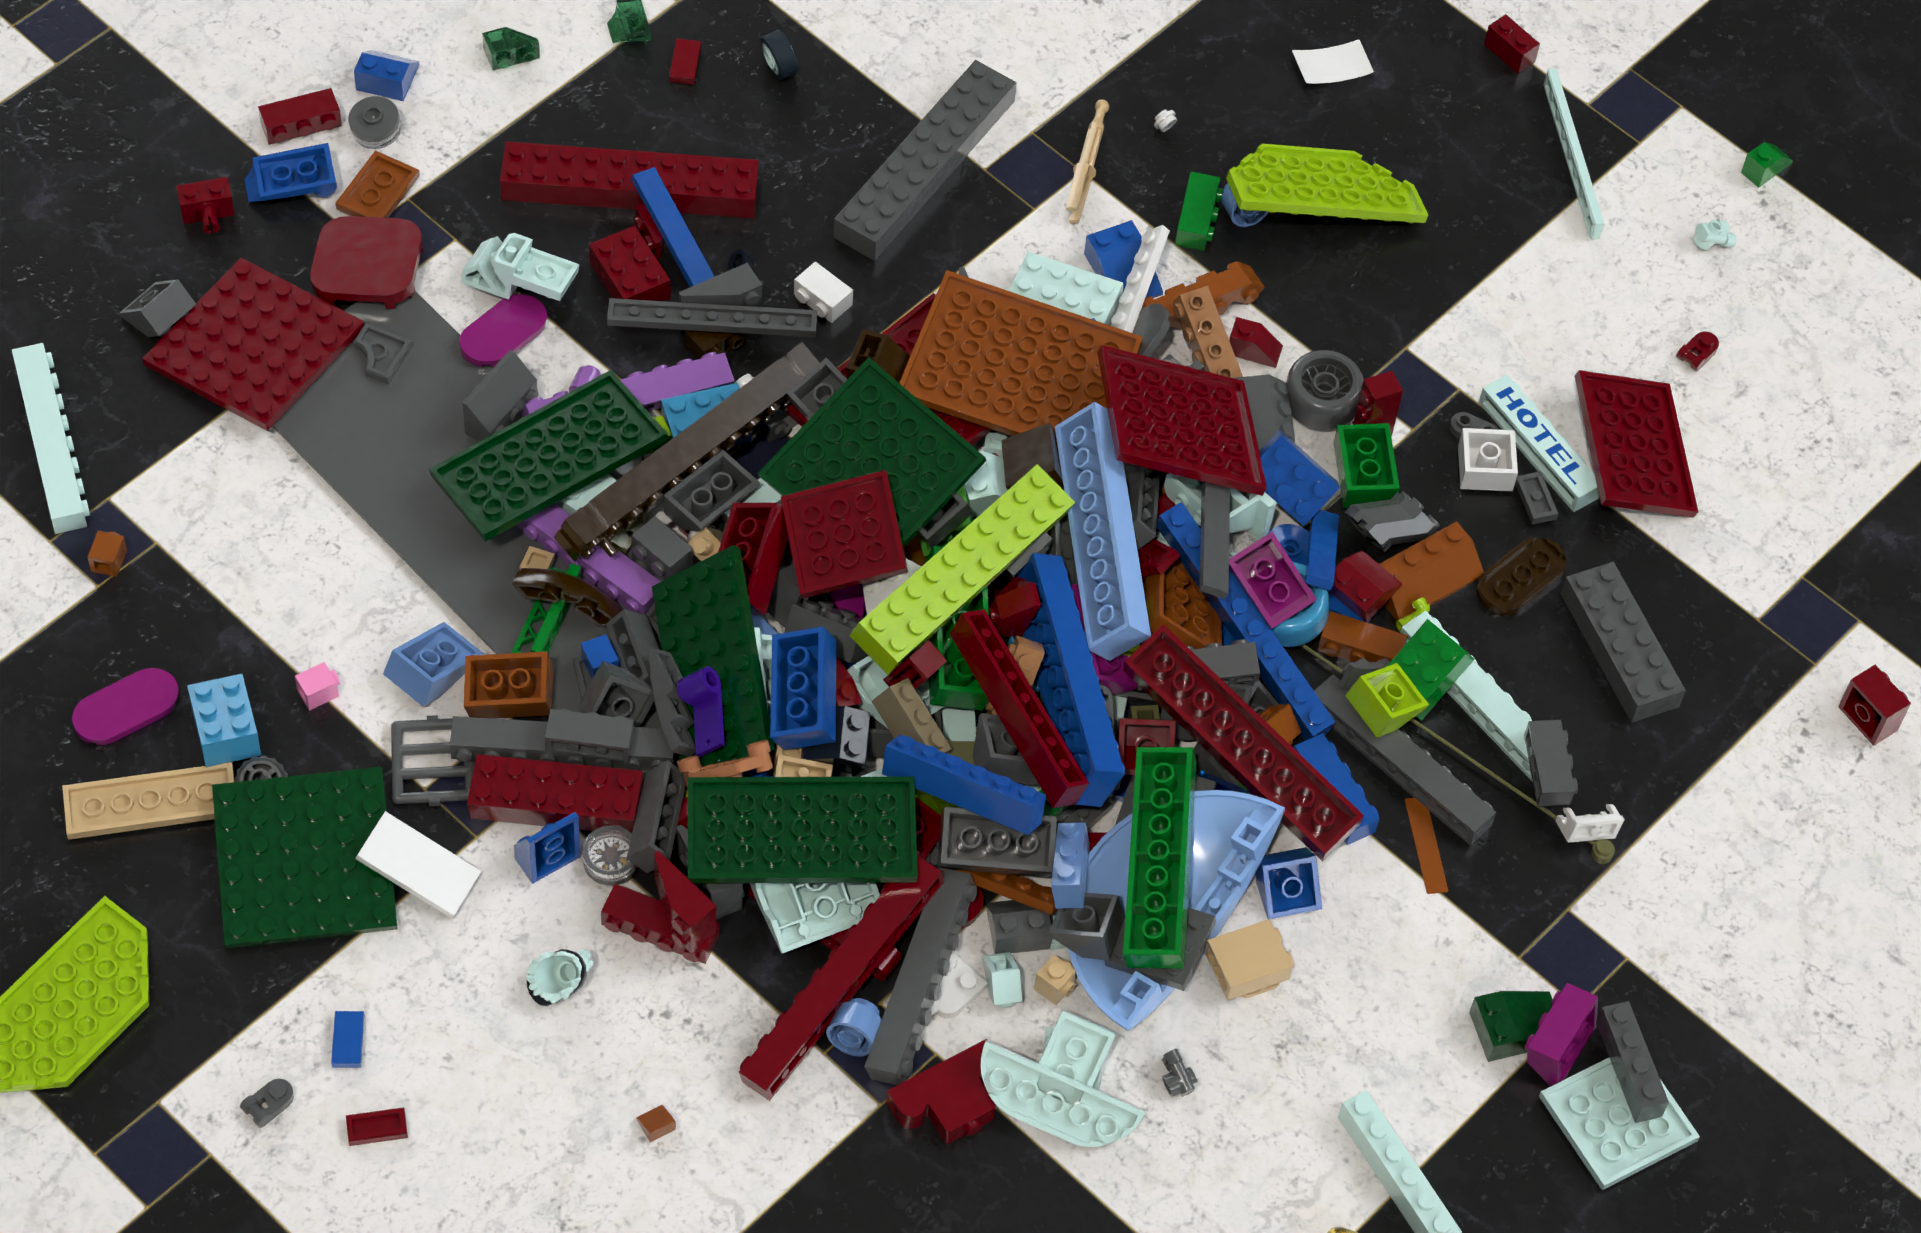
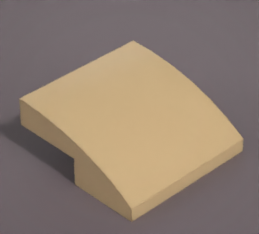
(789, 764)

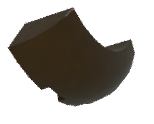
(556, 585)

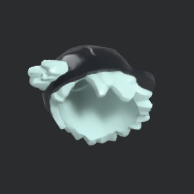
(557, 975)

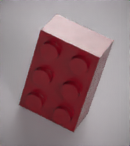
(629, 267)

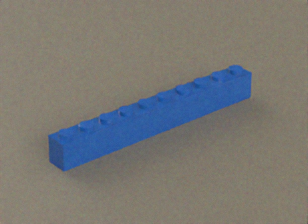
(1246, 623)

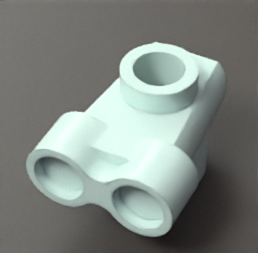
(1714, 232)

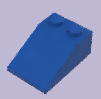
(1113, 254)
(549, 848)

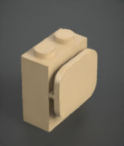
(1249, 960)

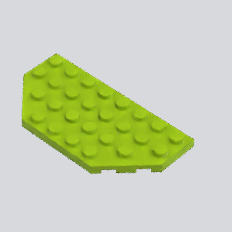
(1322, 185)
(74, 1000)

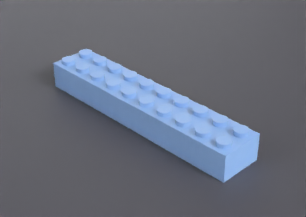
(1102, 534)

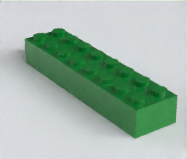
(1160, 858)

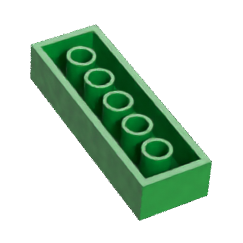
(954, 682)

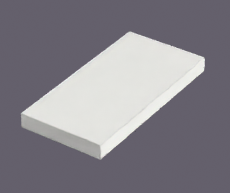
(418, 865)

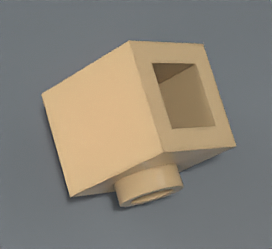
(1055, 979)

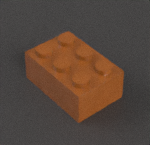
(508, 685)

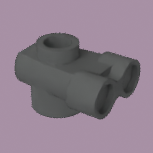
(1179, 1079)

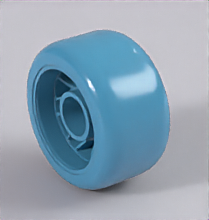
(1307, 622)

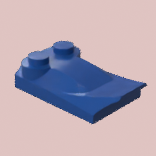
(292, 174)

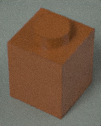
(107, 553)

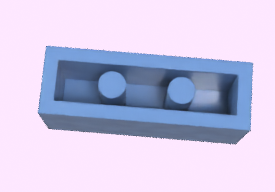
(1070, 865)

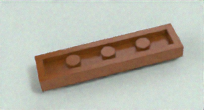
(1016, 888)

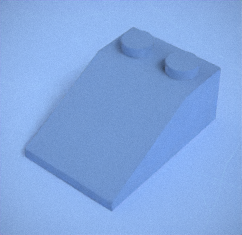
(429, 663)

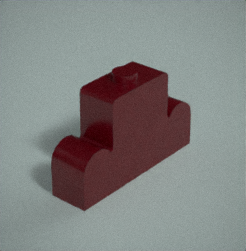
(947, 1094)

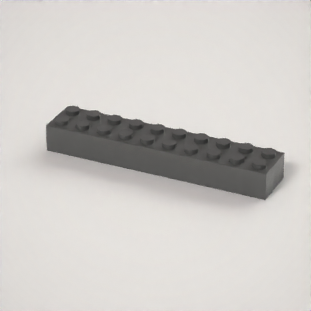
(924, 160)

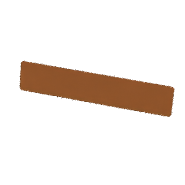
(1426, 847)

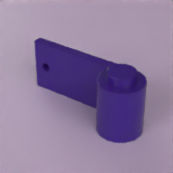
(704, 693)

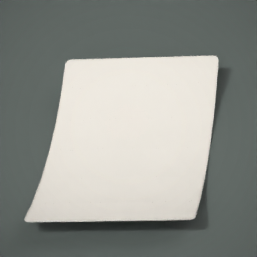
(1333, 63)

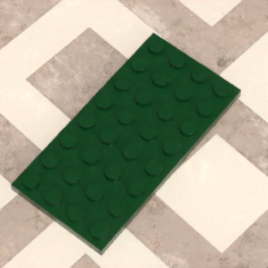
(548, 455)
(709, 623)
(801, 830)

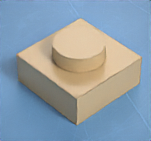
(537, 559)

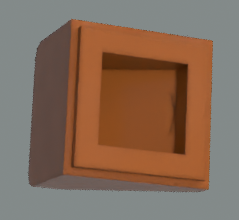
(656, 1123)

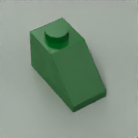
(1764, 163)

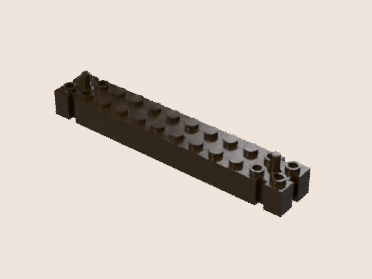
(681, 456)

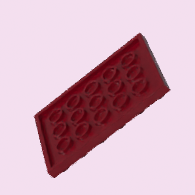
(1636, 444)

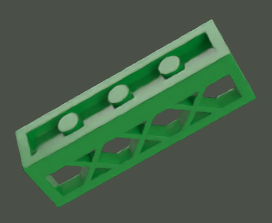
(552, 621)

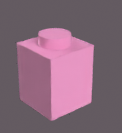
(317, 685)

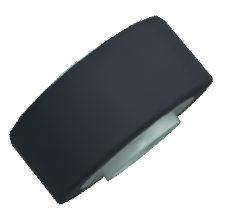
(779, 54)

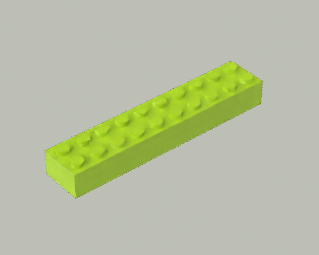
(961, 569)

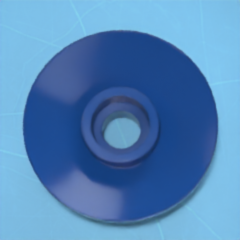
(1293, 539)

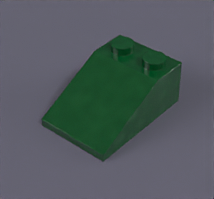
(1507, 1020)

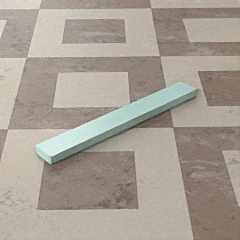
(1573, 154)

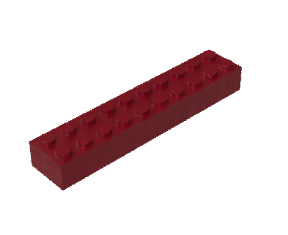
(604, 178)
(1242, 741)

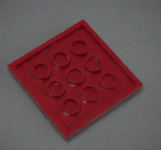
(844, 534)

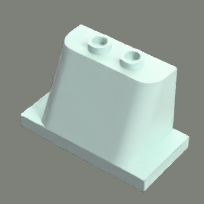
(1245, 514)

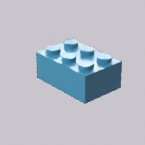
(688, 408)
(224, 720)

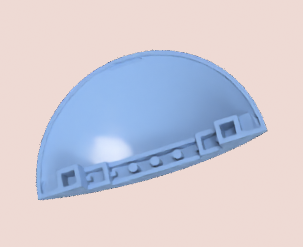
(1226, 849)

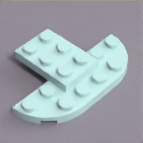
(1059, 1089)

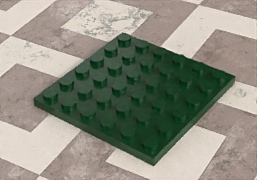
(876, 428)
(292, 857)

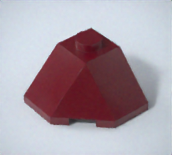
(1015, 607)

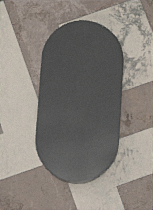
(1152, 326)

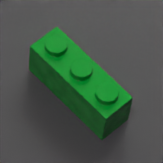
(1199, 211)

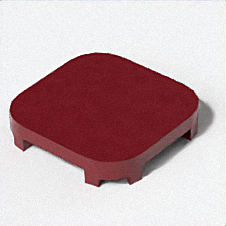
(366, 260)

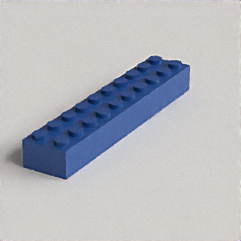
(1069, 679)

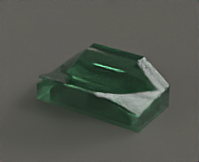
(629, 22)

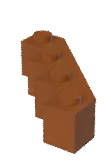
(1235, 284)

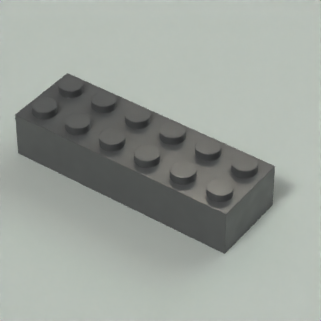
(1622, 642)

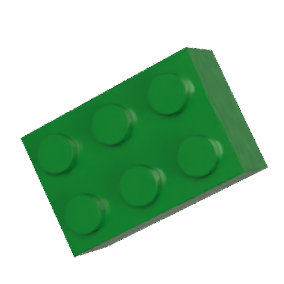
(1365, 463)
(1432, 663)

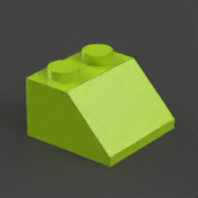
(1386, 699)

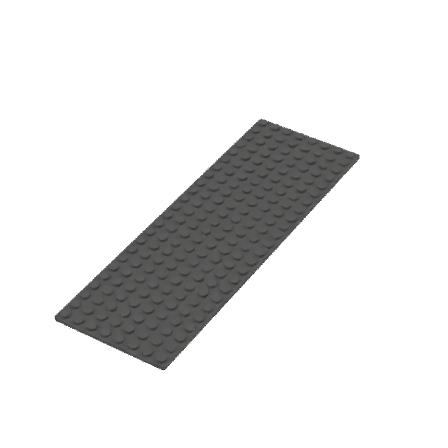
(377, 454)

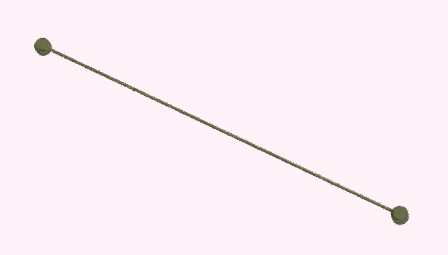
(1602, 850)

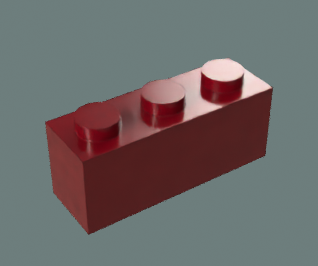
(300, 116)
(1379, 400)

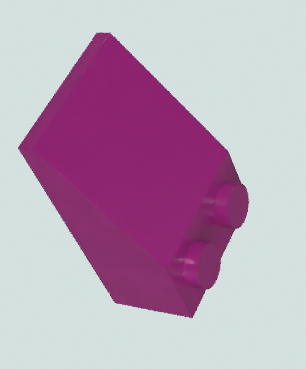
(1271, 580)

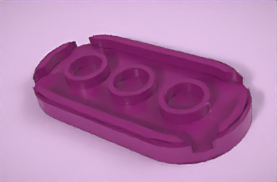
(503, 328)
(125, 706)

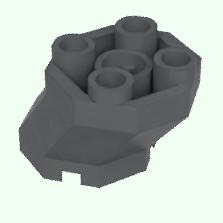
(1392, 521)

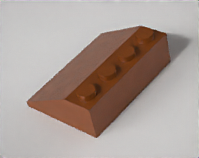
(1181, 607)

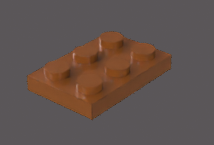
(377, 187)

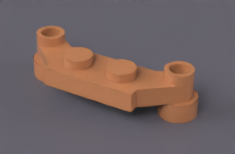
(758, 758)

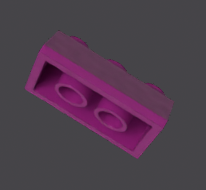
(1562, 1033)

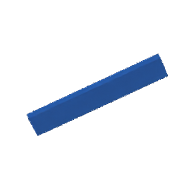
(672, 226)
(1322, 550)

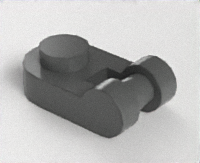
(276, 1094)

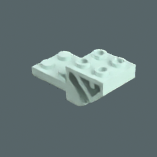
(514, 263)

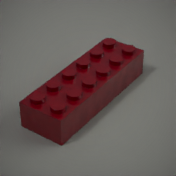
(549, 791)

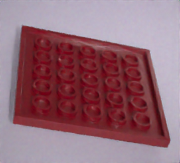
(253, 343)
(1181, 420)

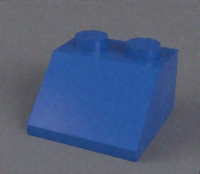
(384, 74)
(1289, 883)

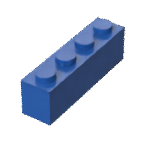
(1324, 758)

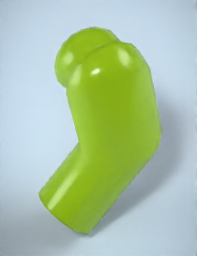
(1420, 606)

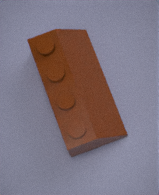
(1433, 569)

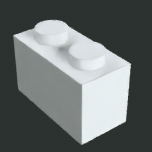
(823, 292)

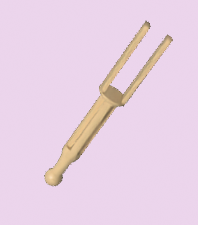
(1085, 170)

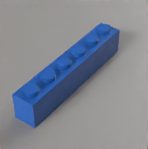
(965, 784)

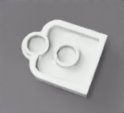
(958, 989)

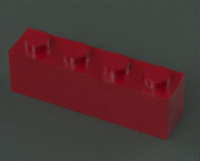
(646, 921)

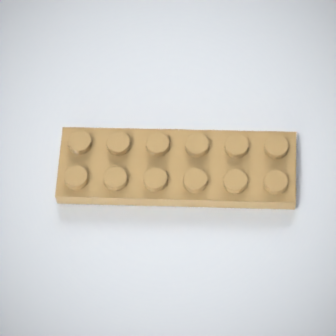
(142, 800)

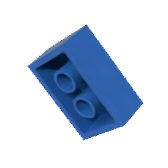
(1295, 478)

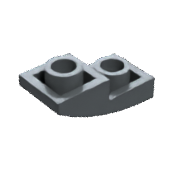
(1354, 670)

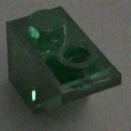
(509, 47)

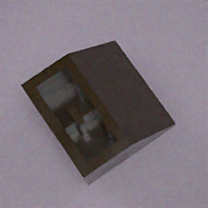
(882, 351)

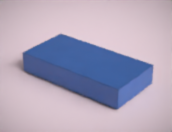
(348, 1039)

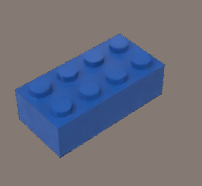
(803, 688)

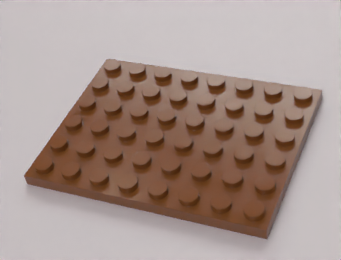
(1007, 358)

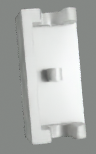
(1589, 826)

